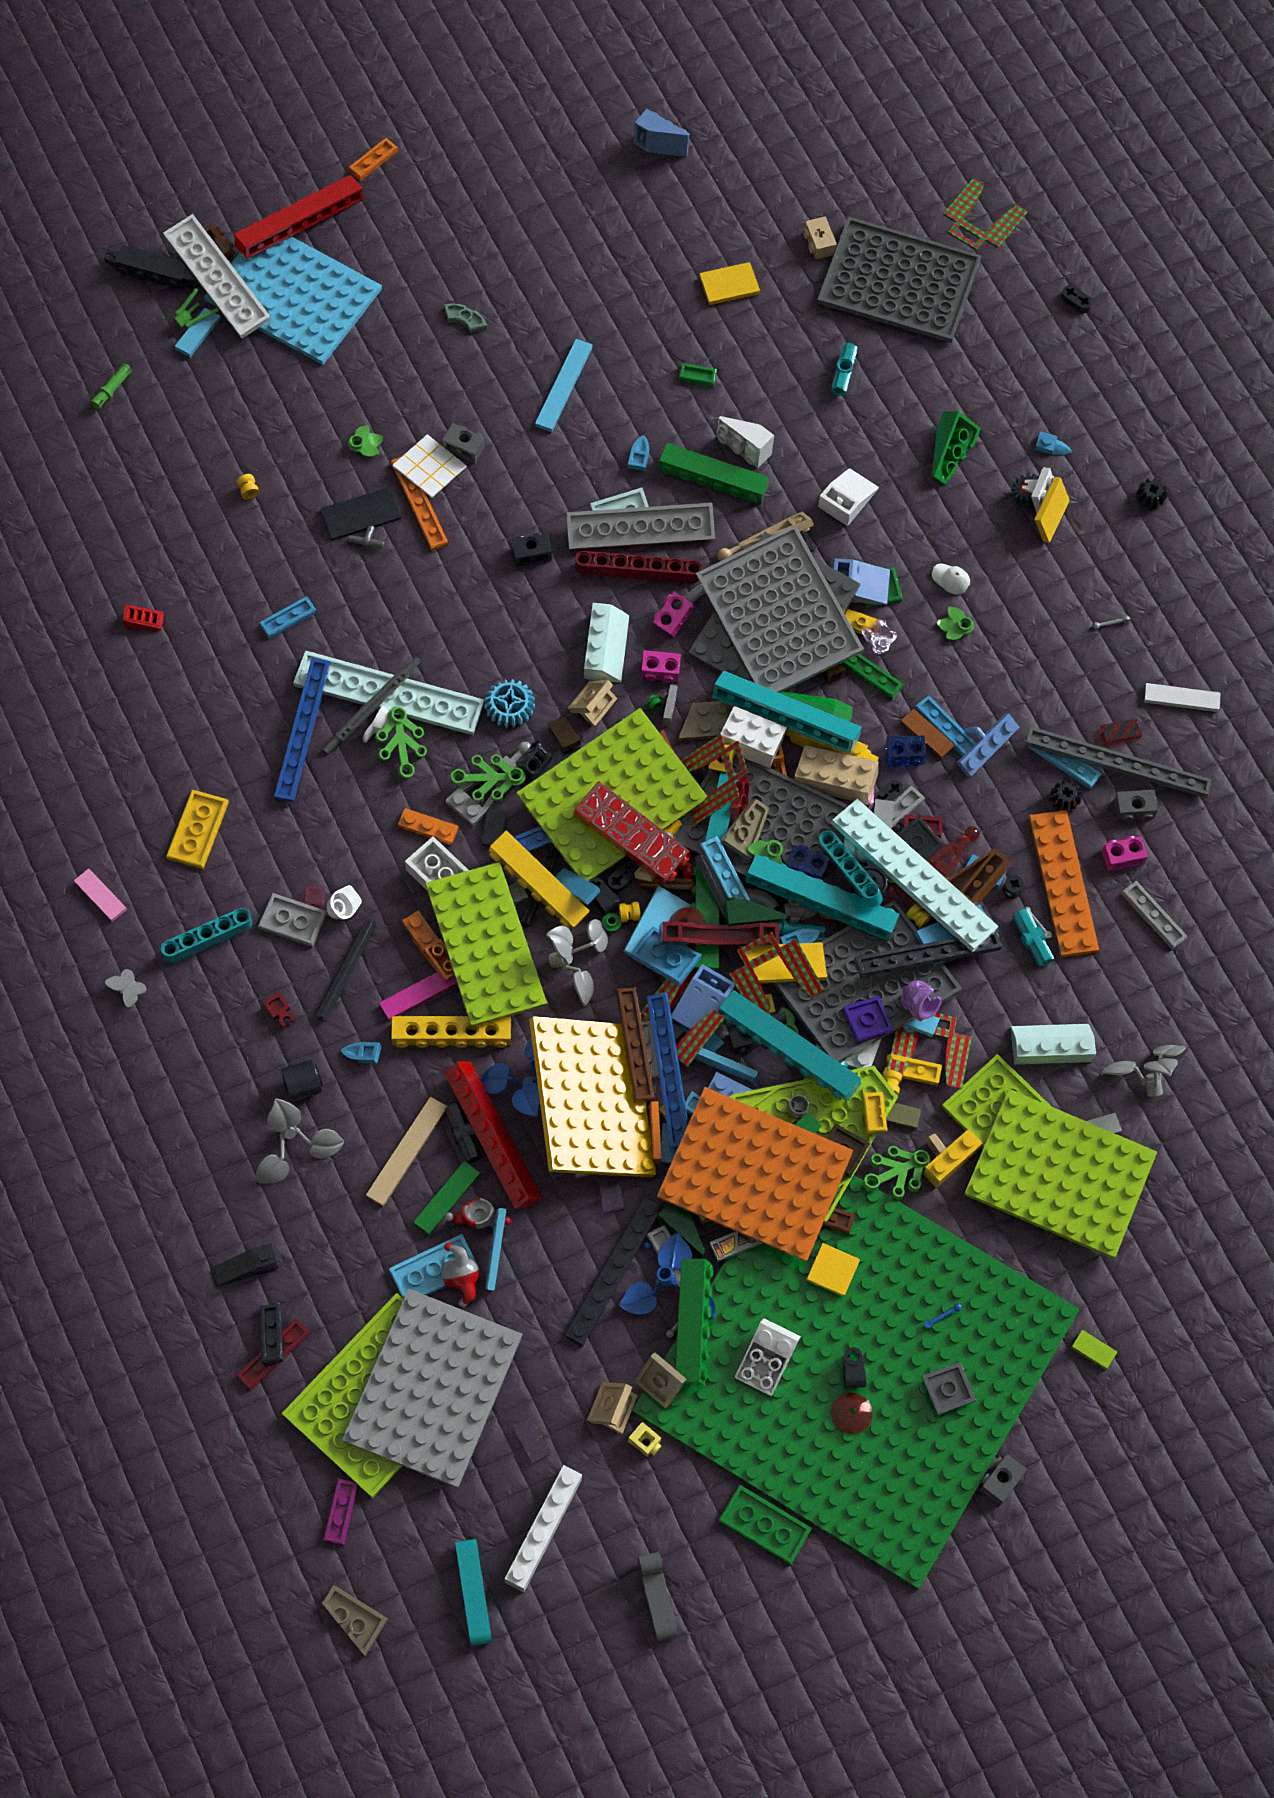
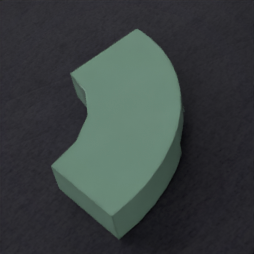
(460, 314)

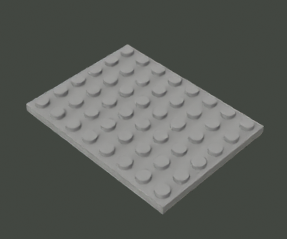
(780, 611)
(432, 1388)

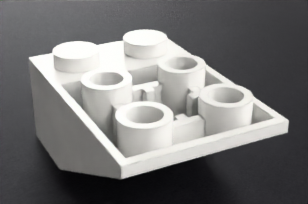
(746, 439)
(847, 496)
(767, 1356)

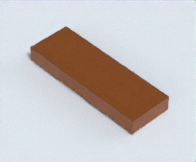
(933, 738)

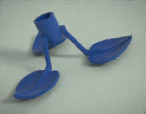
(524, 1100)
(639, 1296)

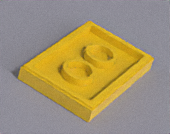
(729, 283)
(1052, 509)

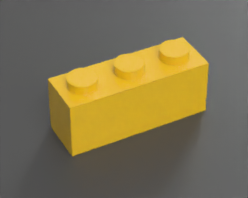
(952, 1158)

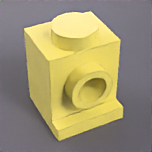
(644, 1432)

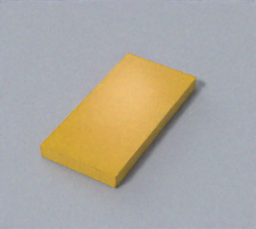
(197, 829)
(775, 970)

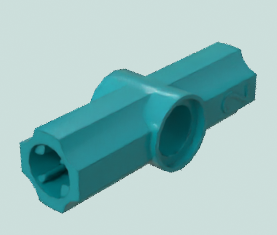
(845, 361)
(1033, 937)

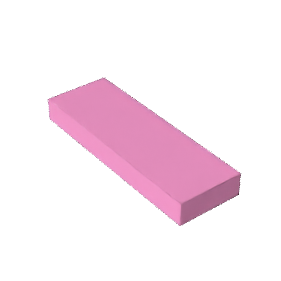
(100, 895)

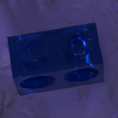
(905, 745)
(810, 858)

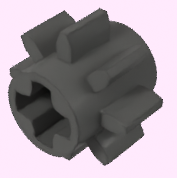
(793, 911)

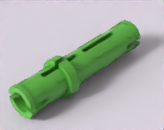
(106, 391)

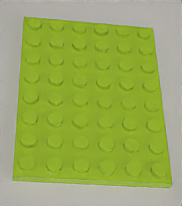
(630, 762)
(1061, 1173)
(331, 1399)

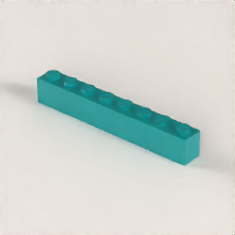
(787, 712)
(821, 897)
(790, 1046)

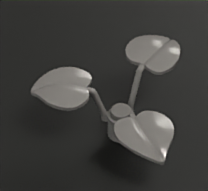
(562, 941)
(1152, 1080)
(283, 1119)

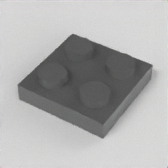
(948, 1388)

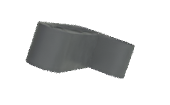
(657, 1596)

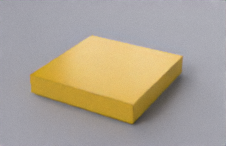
(833, 1270)

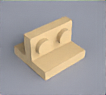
(593, 701)
(613, 1406)

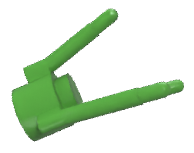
(183, 318)

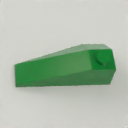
(953, 440)
(827, 705)

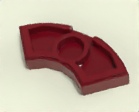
(740, 802)

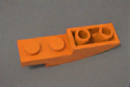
(429, 944)

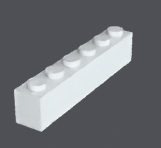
(543, 1529)

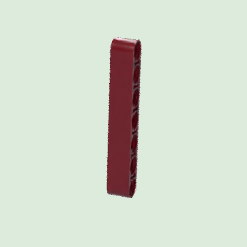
(629, 568)

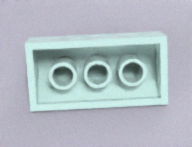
(606, 643)
(1053, 1044)

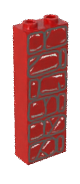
(632, 833)

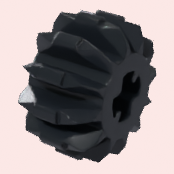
(1151, 493)
(1065, 796)

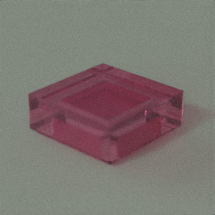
(315, 896)

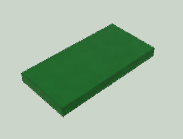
(765, 1525)

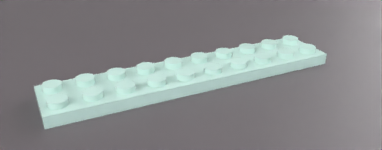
(418, 699)
(914, 875)

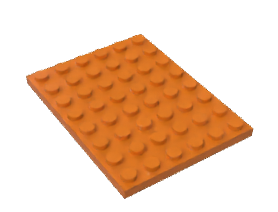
(755, 1174)

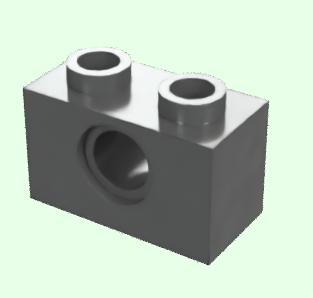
(471, 449)
(1144, 799)
(1011, 1470)

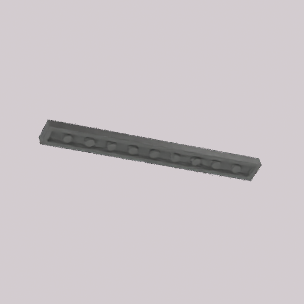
(1118, 762)

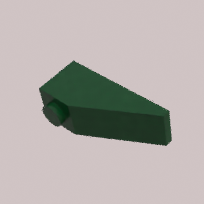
(743, 911)
(680, 1221)

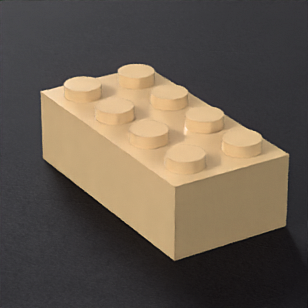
(837, 774)

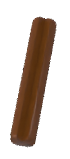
(677, 883)

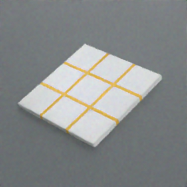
(429, 466)

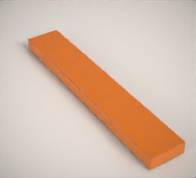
(423, 512)

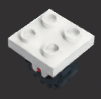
(1032, 489)

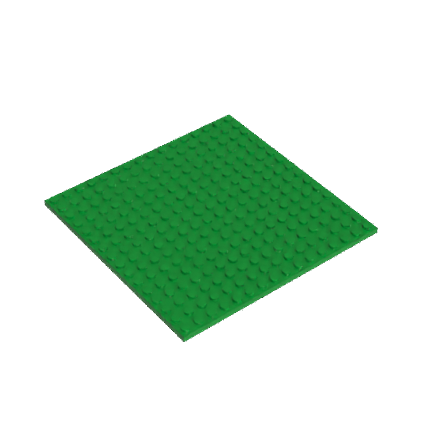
(910, 1472)

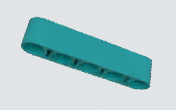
(721, 819)
(854, 875)
(200, 943)
(473, 1592)

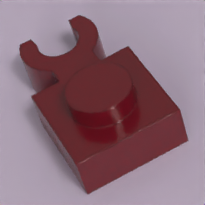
(277, 1008)

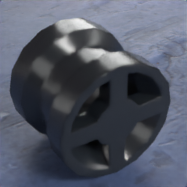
(1015, 890)

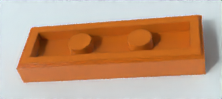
(373, 159)
(655, 1132)

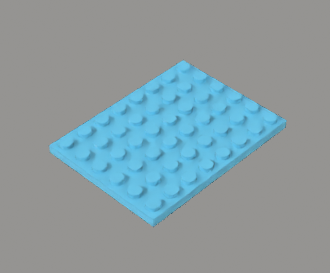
(306, 295)

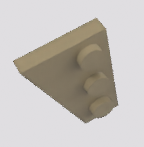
(746, 828)
(355, 1618)

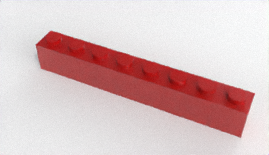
(298, 216)
(493, 1135)

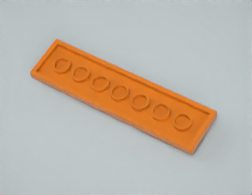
(1063, 884)

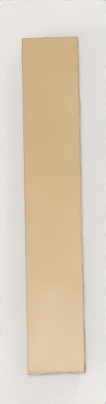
(406, 1151)

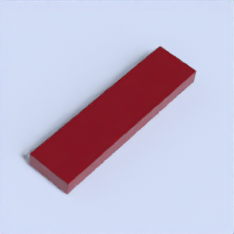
(255, 1371)

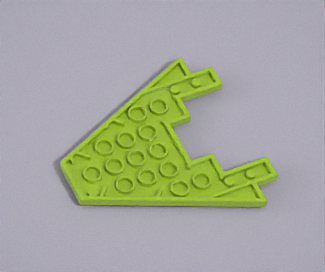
(824, 1108)

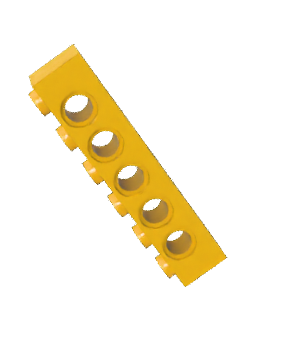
(442, 1025)

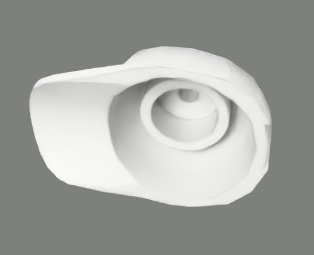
(947, 578)
(378, 724)
(343, 903)

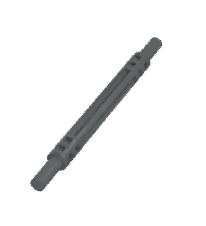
(371, 705)

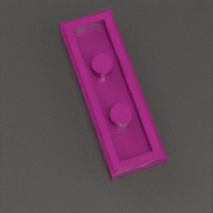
(340, 1512)

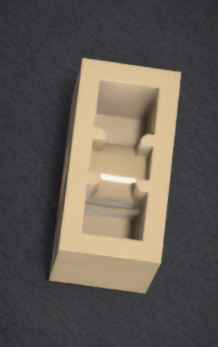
(819, 237)

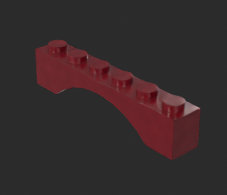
(715, 935)

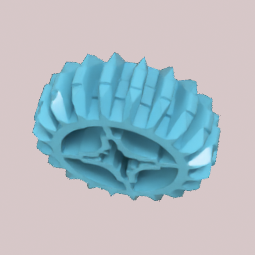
(524, 707)

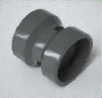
(800, 1103)

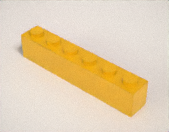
(538, 880)

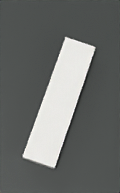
(1182, 697)

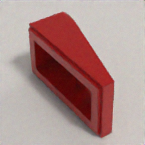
(143, 612)

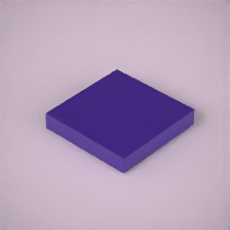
(867, 1019)

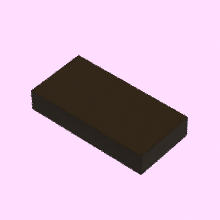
(564, 734)

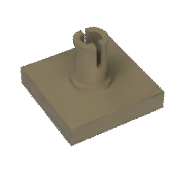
(660, 1380)

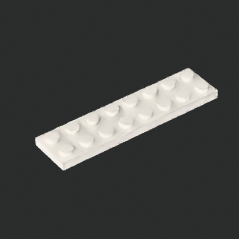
(217, 276)

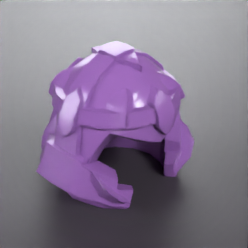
(917, 1001)

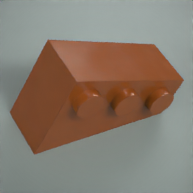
(981, 875)

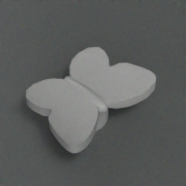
(127, 987)

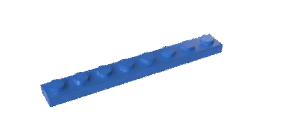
(302, 730)
(668, 1067)

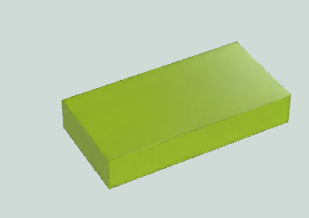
(1094, 1349)

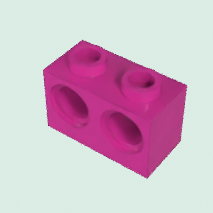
(678, 616)
(660, 661)
(1126, 857)

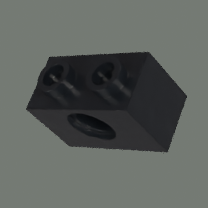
(524, 556)

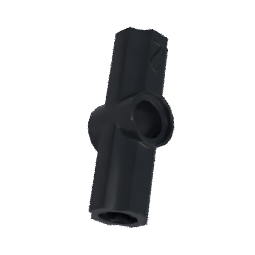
(463, 1133)

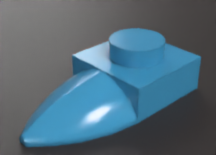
(1049, 444)
(639, 454)
(802, 936)
(363, 1052)

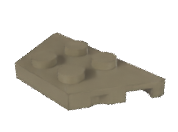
(705, 720)

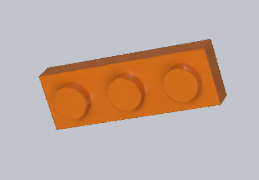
(428, 826)

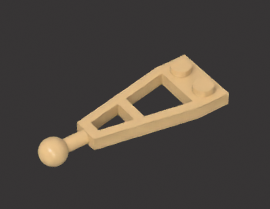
(801, 521)

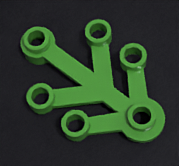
(401, 739)
(491, 777)
(898, 1169)

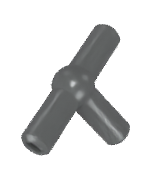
(366, 540)

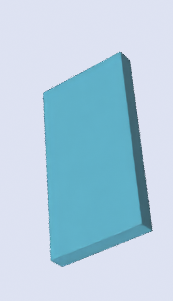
(659, 910)
(424, 1270)

